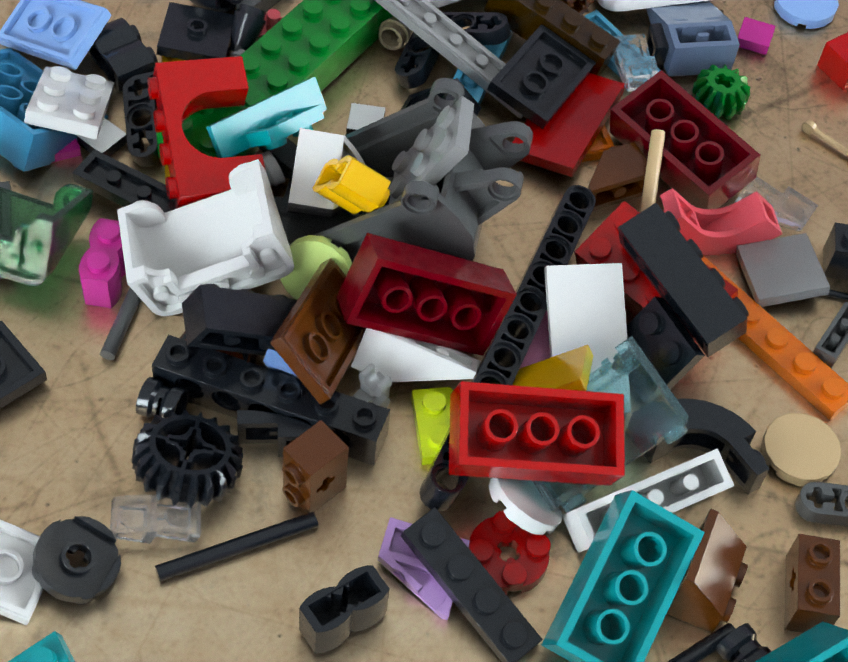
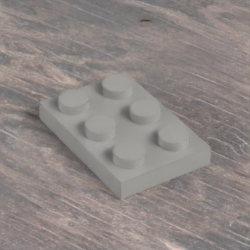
(434, 149)

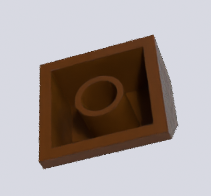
(710, 578)

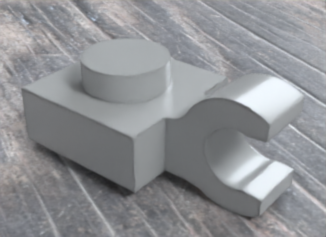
(374, 387)

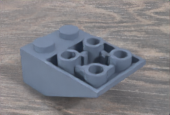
(696, 37)

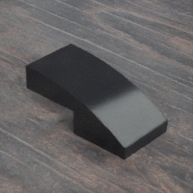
(268, 428)

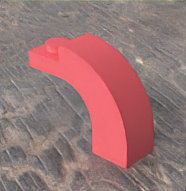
(723, 228)

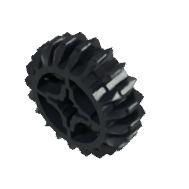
(162, 460)

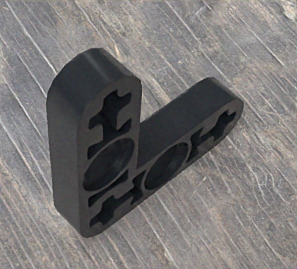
(485, 27)
(134, 108)

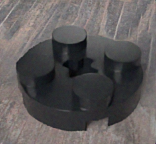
(80, 583)

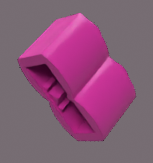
(103, 265)

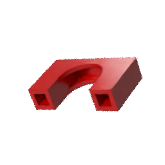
(179, 92)

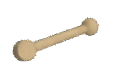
(810, 127)

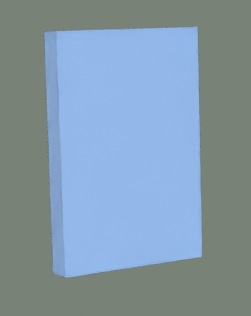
(54, 29)

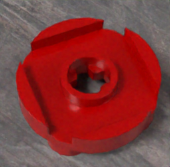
(530, 548)

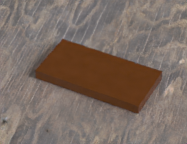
(315, 334)

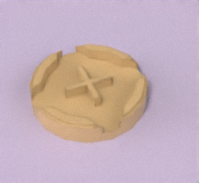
(801, 448)

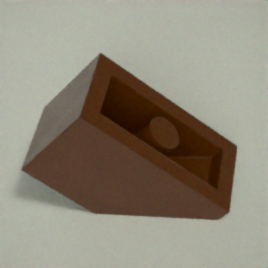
(618, 175)

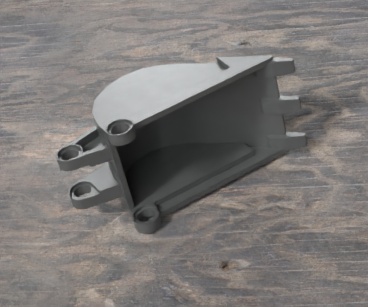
(441, 221)

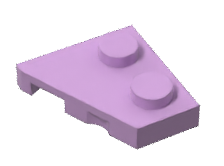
(406, 566)

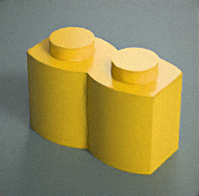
(352, 185)

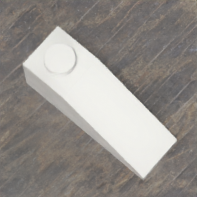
(412, 359)

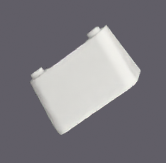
(219, 240)

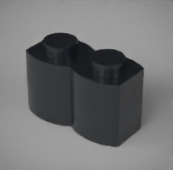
(122, 53)
(351, 606)

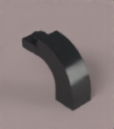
(719, 428)

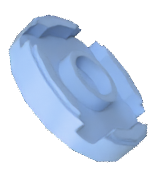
(807, 12)

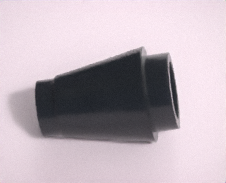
(246, 27)

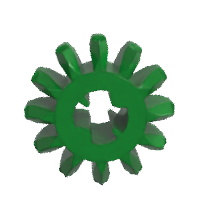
(721, 91)

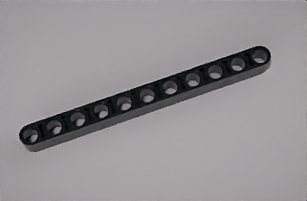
(517, 328)

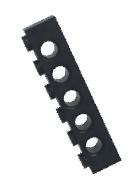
(235, 384)

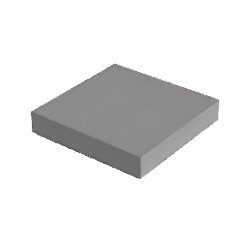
(782, 270)

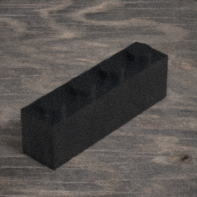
(684, 279)
(233, 319)

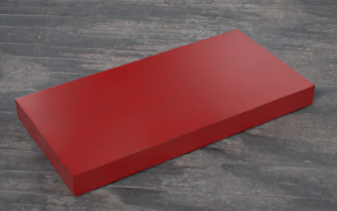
(574, 127)

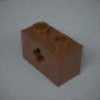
(314, 467)
(812, 583)

